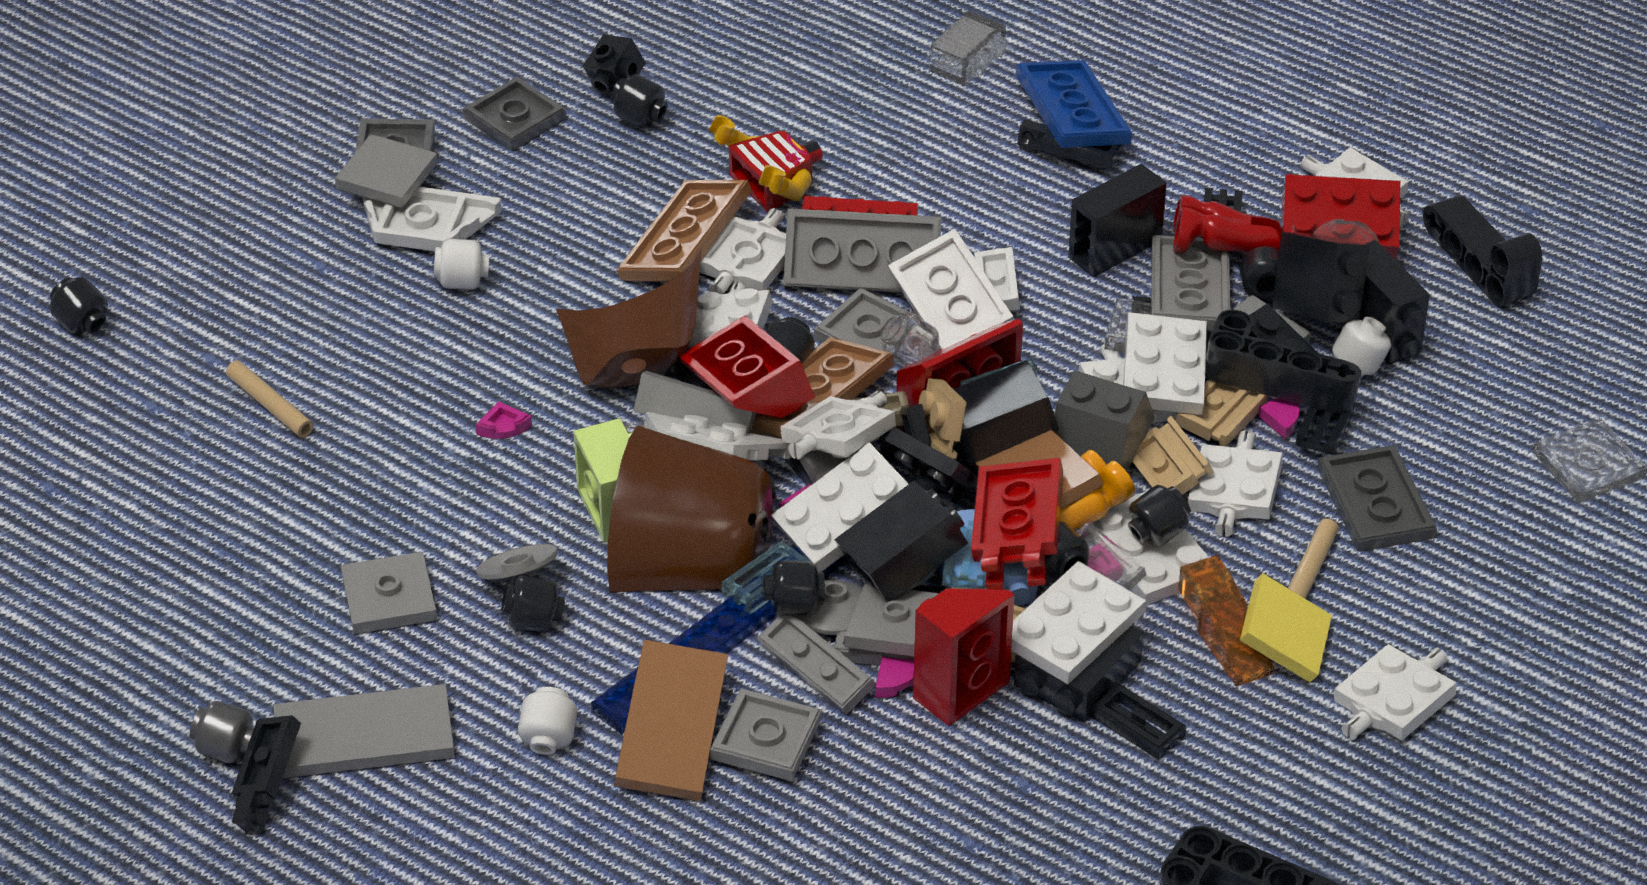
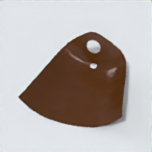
(636, 335)
(684, 515)

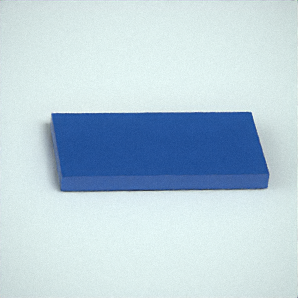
(1073, 104)

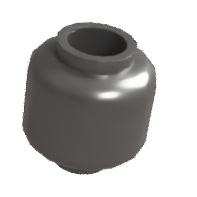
(222, 731)

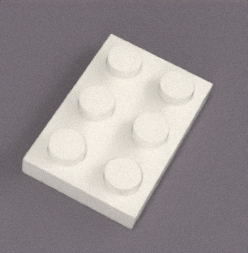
(949, 289)
(1166, 361)
(837, 504)
(1160, 563)
(1074, 622)

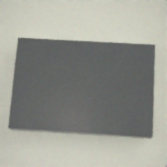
(1376, 498)

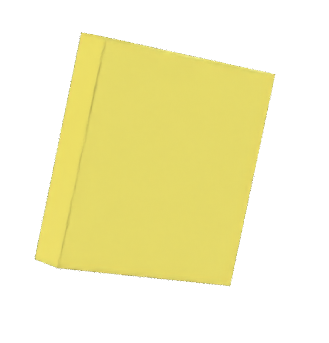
(1286, 627)

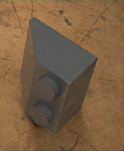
(1103, 418)

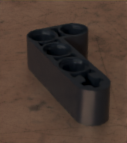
(1498, 266)
(1278, 369)
(1214, 858)

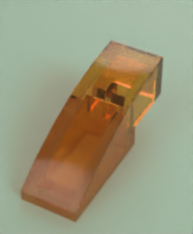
(1221, 617)

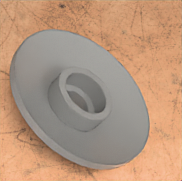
(517, 562)
(837, 608)

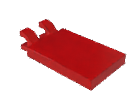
(1017, 518)

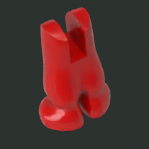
(1221, 227)

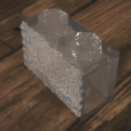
(968, 48)

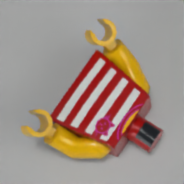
(771, 163)

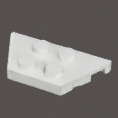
(430, 218)
(729, 438)

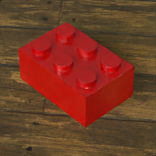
(1320, 199)

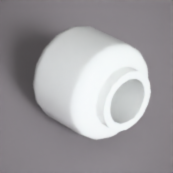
(460, 264)
(1363, 344)
(547, 720)

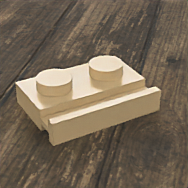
(1224, 412)
(943, 415)
(1170, 458)

